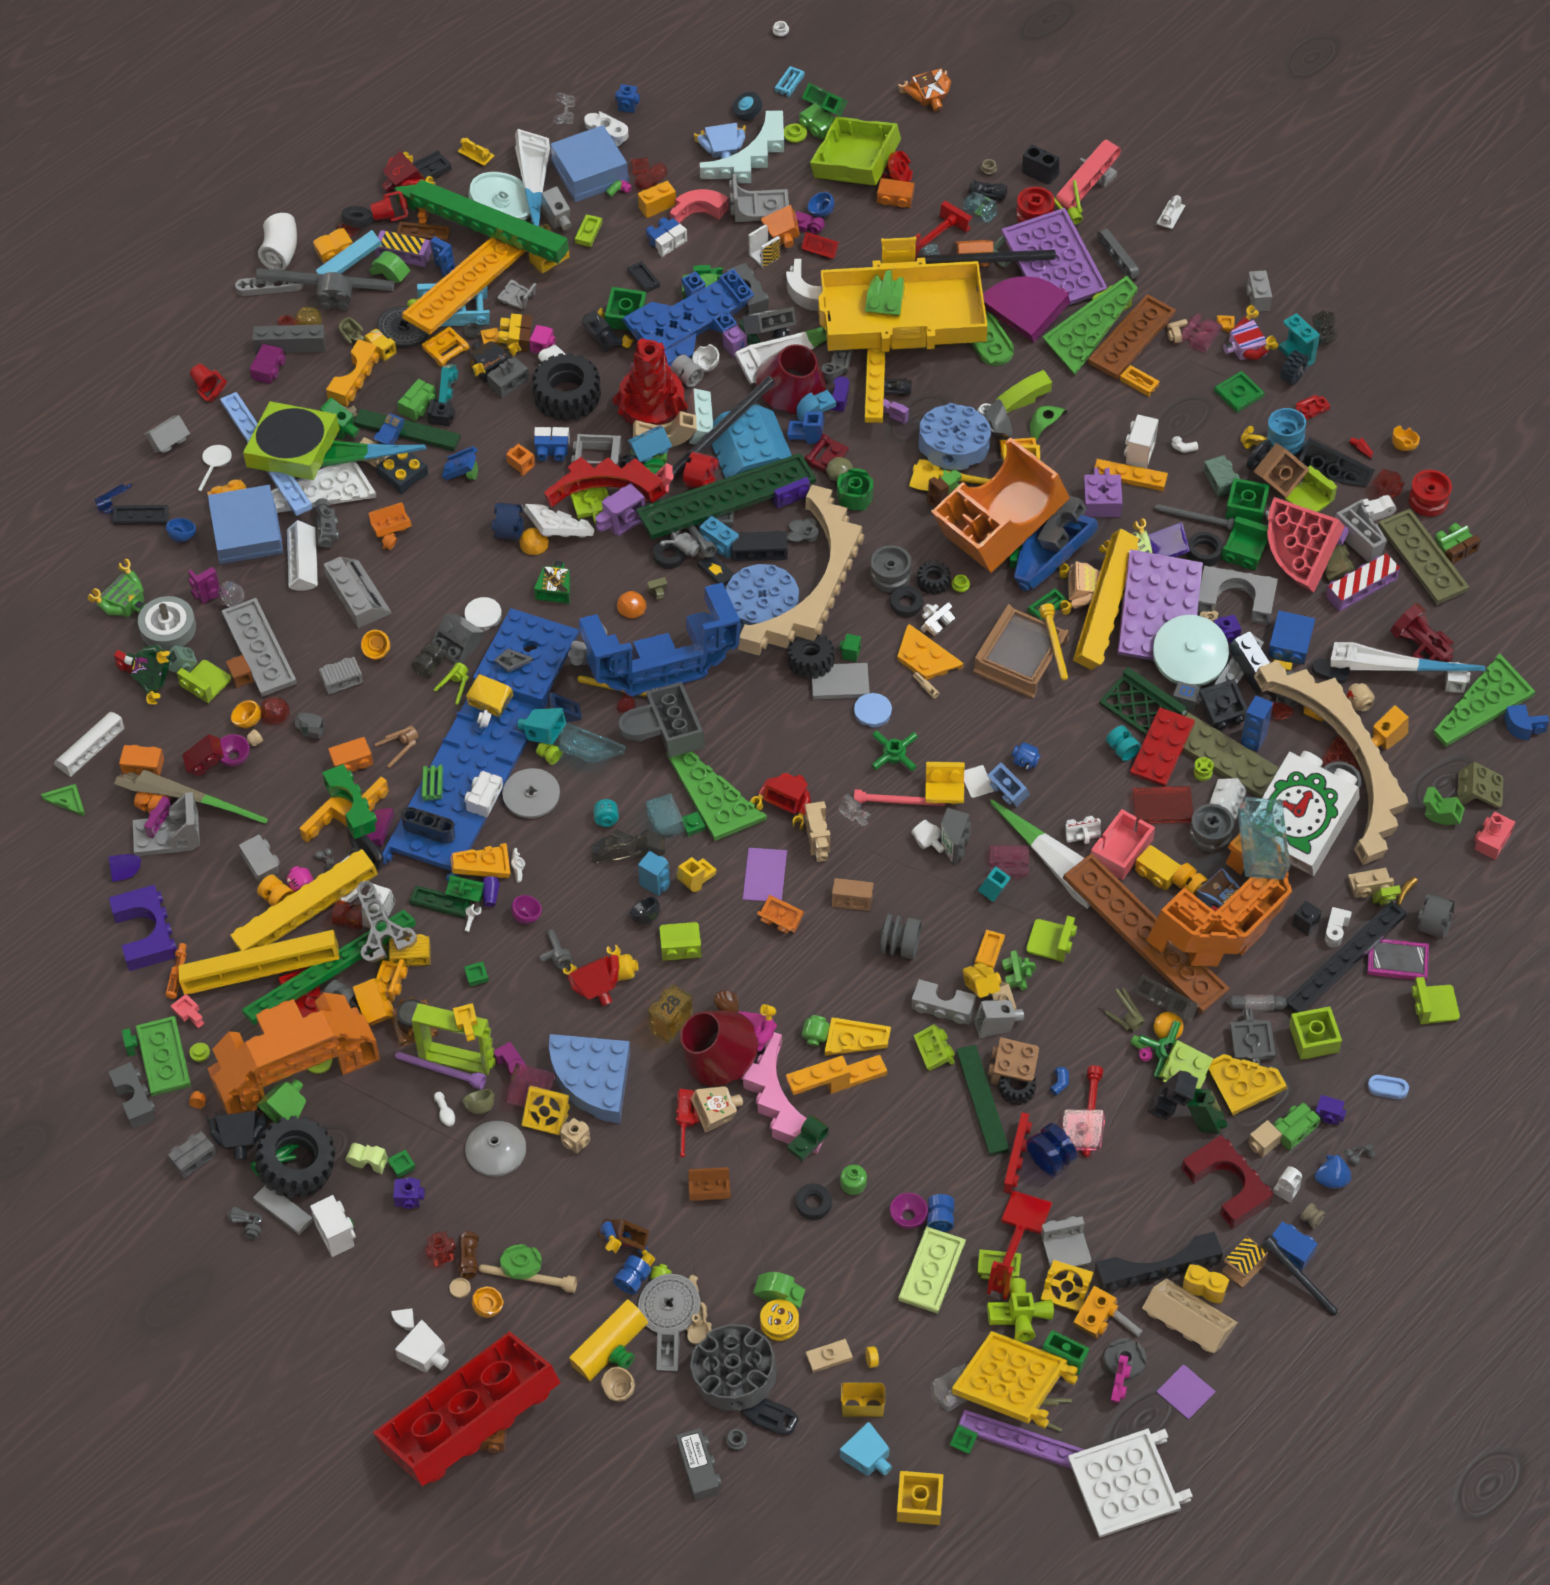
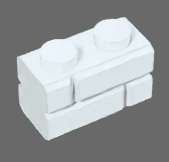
(483, 793)

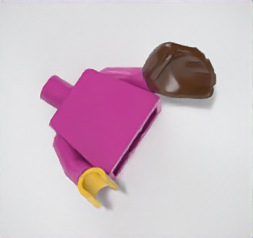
(762, 1022)

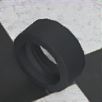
(1205, 538)

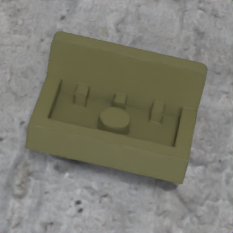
(1338, 563)

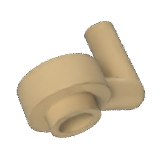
(1174, 332)

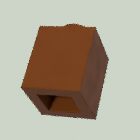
(239, 671)

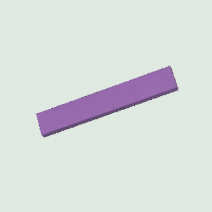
(1019, 1439)

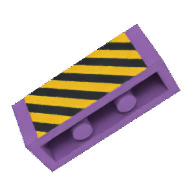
(408, 248)

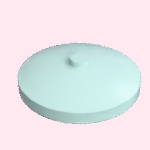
(501, 193)
(1190, 650)

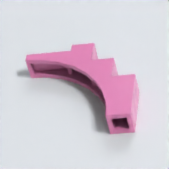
(771, 1099)

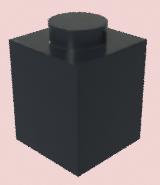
(1306, 918)

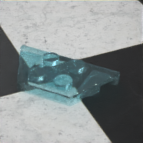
(587, 744)

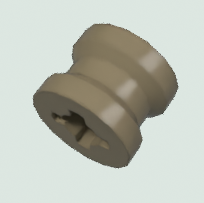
(1312, 1215)

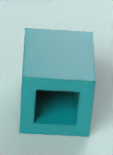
(994, 884)

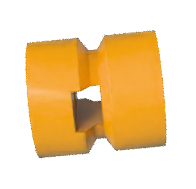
(1187, 878)
(273, 890)

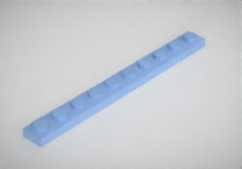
(286, 484)

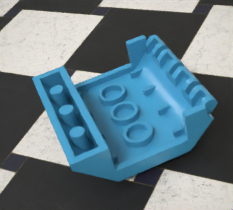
(750, 441)

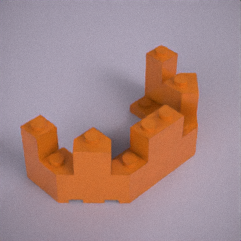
(1230, 929)
(290, 1047)

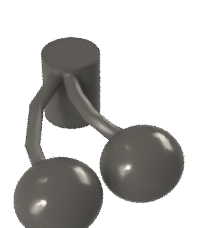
(320, 854)
(1354, 1159)

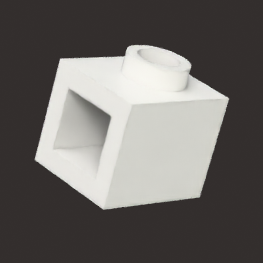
(1456, 680)

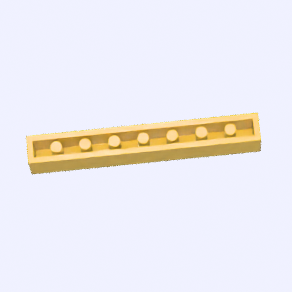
(305, 903)

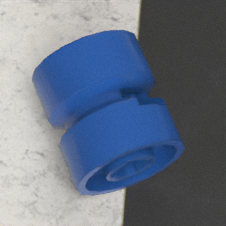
(941, 1212)
(631, 1275)

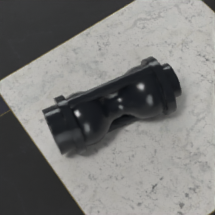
(996, 190)
(897, 386)

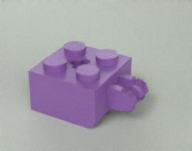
(1102, 494)
(620, 511)

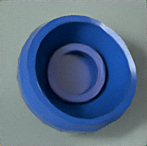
(821, 204)
(180, 529)

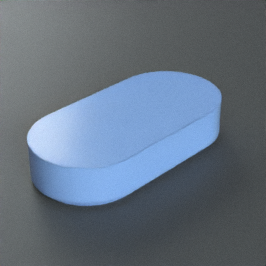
(1388, 1087)

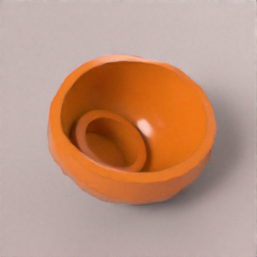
(631, 605)

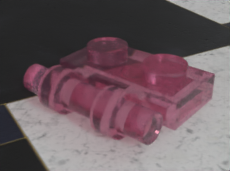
(1205, 335)
(1010, 856)

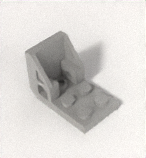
(177, 832)

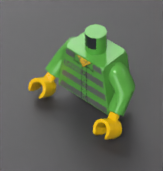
(122, 596)

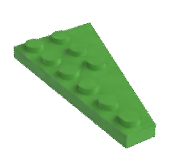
(1082, 332)
(1484, 701)
(714, 798)

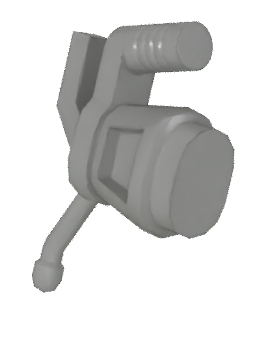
(685, 542)

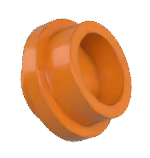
(389, 541)

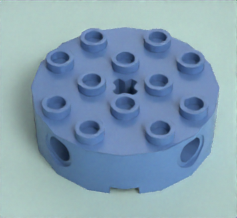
(954, 436)
(762, 593)

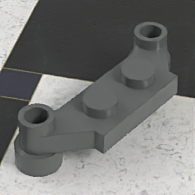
(838, 365)

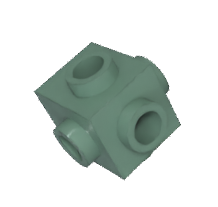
(181, 658)

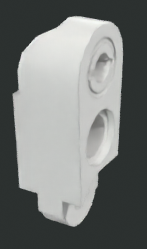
(615, 128)

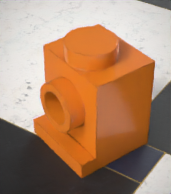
(520, 459)

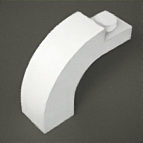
(800, 291)

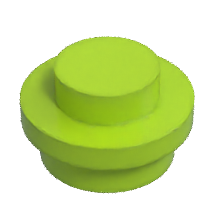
(960, 583)
(200, 1052)

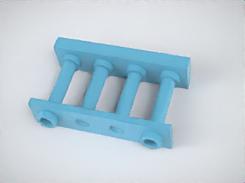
(462, 316)

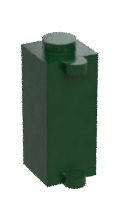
(1207, 1112)

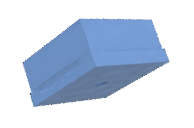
(588, 163)
(245, 524)

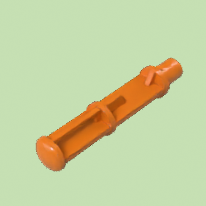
(174, 975)

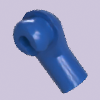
(1062, 1080)

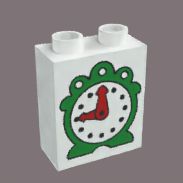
(1313, 807)

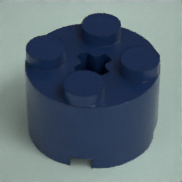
(508, 521)

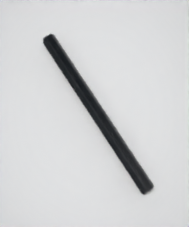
(988, 257)
(724, 424)

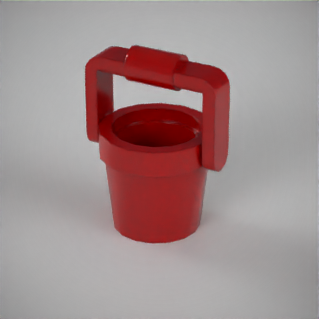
(383, 209)
(207, 380)

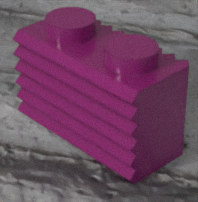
(267, 363)

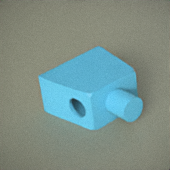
(867, 1452)

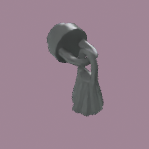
(252, 1230)

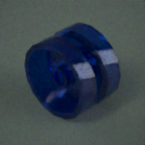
(1051, 1149)

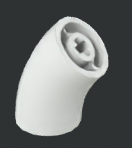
(279, 241)

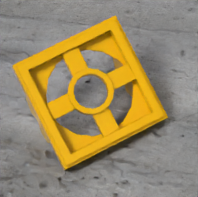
(561, 1099)
(1056, 1267)

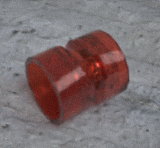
(348, 915)

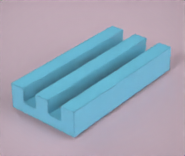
(786, 89)

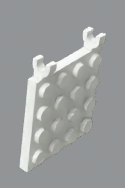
(1126, 1482)

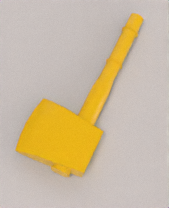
(926, 470)

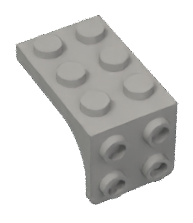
(755, 204)

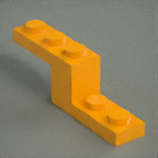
(338, 807)
(836, 1074)

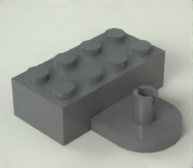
(667, 715)

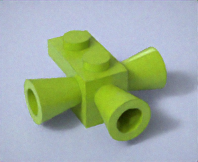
(1019, 1311)

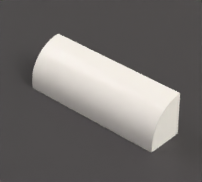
(302, 556)
(90, 744)

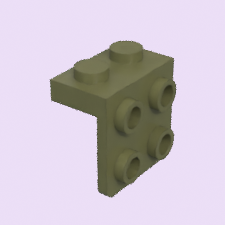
(1480, 783)

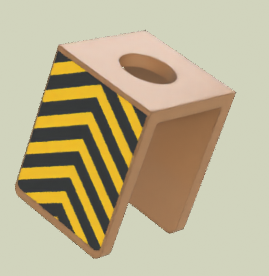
(1244, 1262)

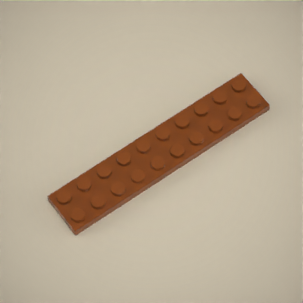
(1135, 923)

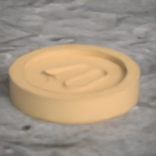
(460, 1288)

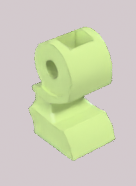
(361, 1155)

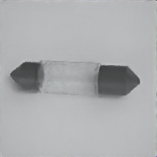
(1257, 1002)

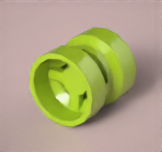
(550, 752)

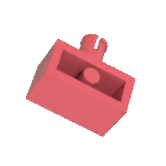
(1494, 835)

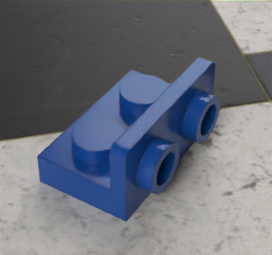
(442, 255)

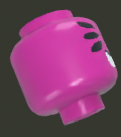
(298, 877)

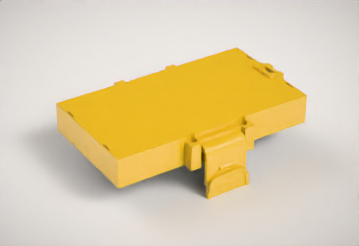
(936, 306)

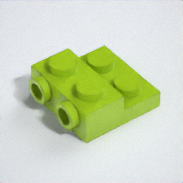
(1186, 1059)

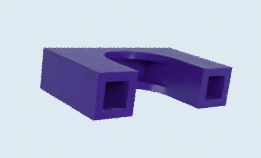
(158, 945)

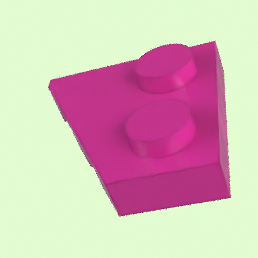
(1123, 1372)

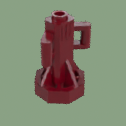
(1415, 627)

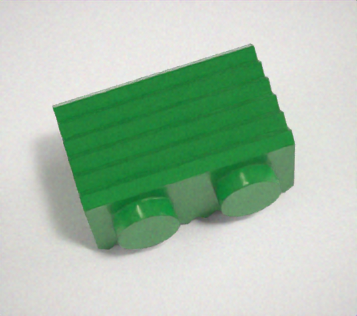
(1068, 1349)

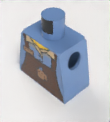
(1217, 889)

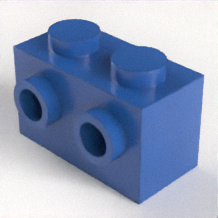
(1295, 1245)

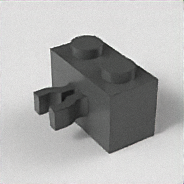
(507, 377)

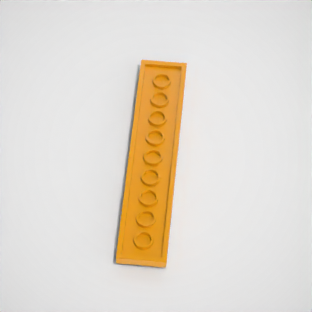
(461, 284)

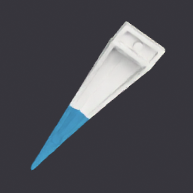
(532, 157)
(1367, 658)

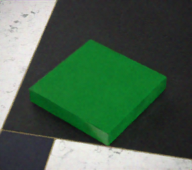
(1239, 391)

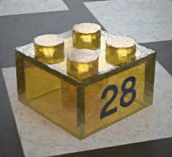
(670, 1013)

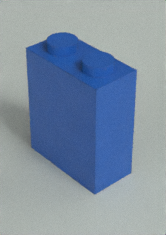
(1291, 637)

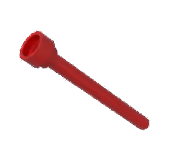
(1094, 1075)

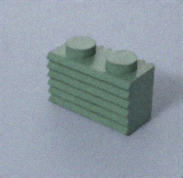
(1220, 474)

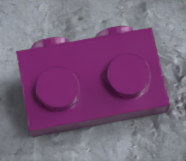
(204, 585)

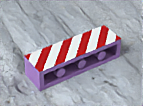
(1362, 582)

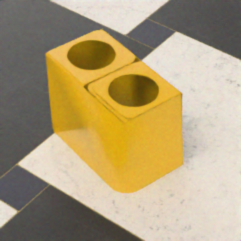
(489, 695)
(869, 1391)

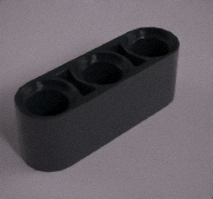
(436, 825)

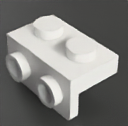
(1229, 794)

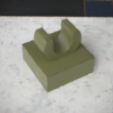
(657, 587)

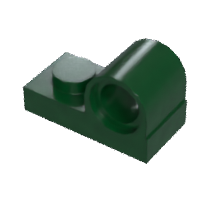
(811, 1136)

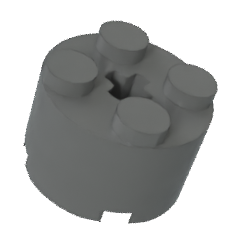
(334, 291)
(1436, 916)

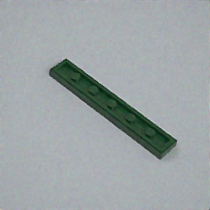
(410, 430)
(982, 1100)

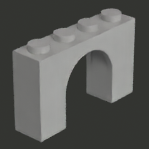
(1218, 580)

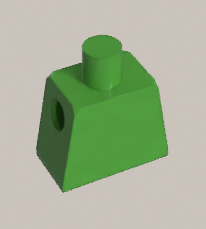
(283, 1101)

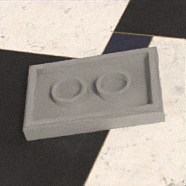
(842, 682)

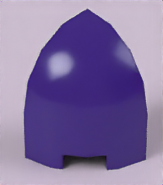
(124, 866)

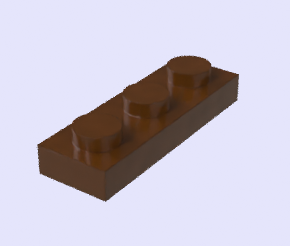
(424, 231)

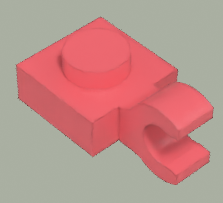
(187, 1009)

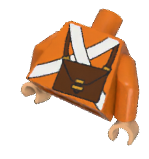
(928, 88)

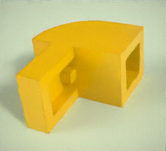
(695, 873)

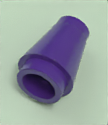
(490, 890)

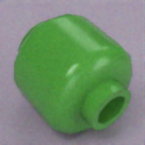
(815, 1030)
(853, 1179)

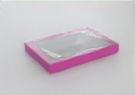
(1398, 959)

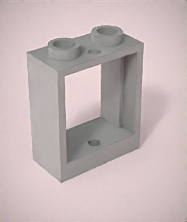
(597, 442)

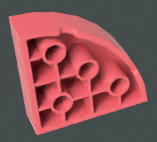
(1302, 541)

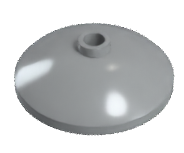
(497, 1158)

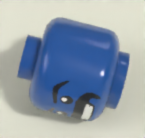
(1025, 756)

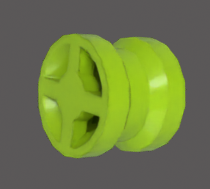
(1203, 763)

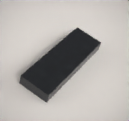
(140, 514)

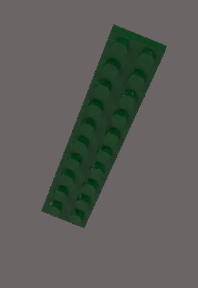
(722, 496)

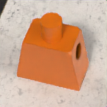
(783, 224)

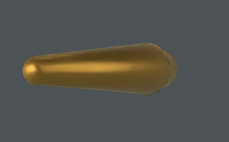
(1408, 885)

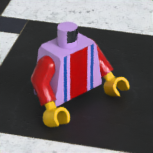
(1248, 340)

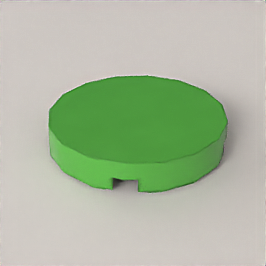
(520, 1262)

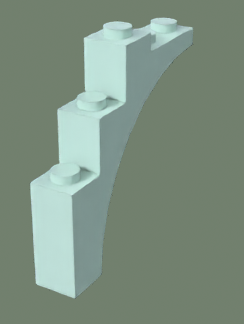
(754, 156)

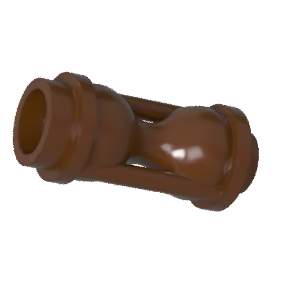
(468, 1264)

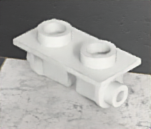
(1171, 213)

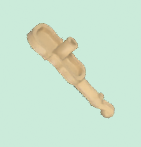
(700, 1326)

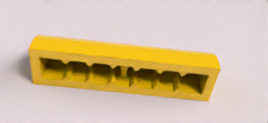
(616, 1330)

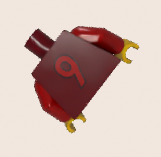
(402, 172)

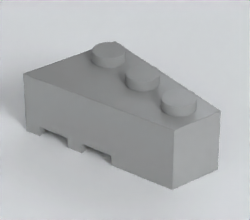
(1363, 534)

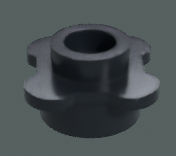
(782, 332)

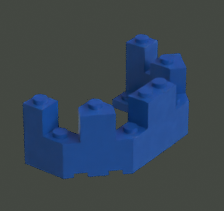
(655, 657)

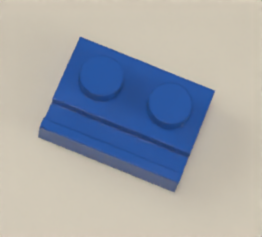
(459, 463)

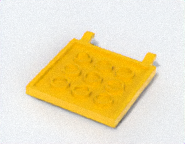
(1012, 1378)

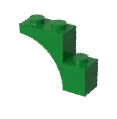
(825, 99)

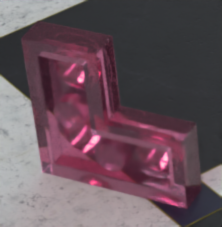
(523, 1078)

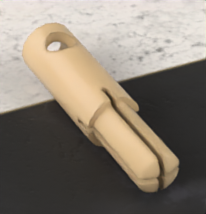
(926, 686)

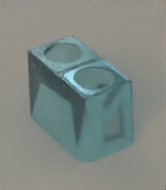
(665, 816)

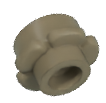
(989, 166)

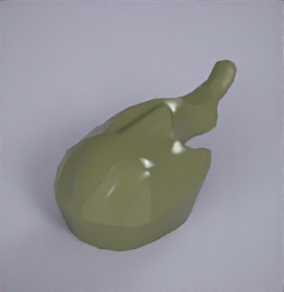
(351, 330)

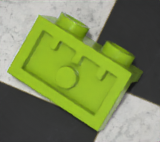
(934, 1047)

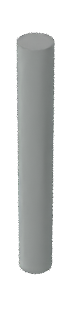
(1127, 1324)

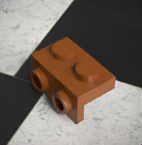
(709, 1184)

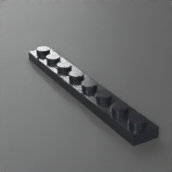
(1346, 958)

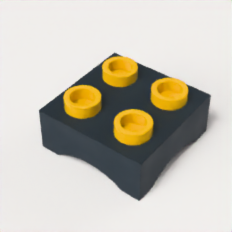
(402, 470)

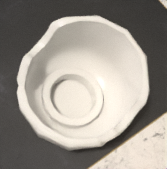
(706, 357)

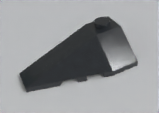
(1334, 464)

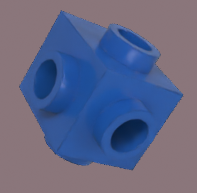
(627, 98)

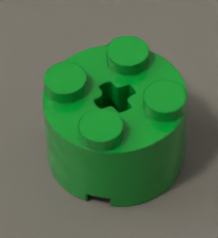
(855, 489)

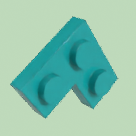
(448, 377)

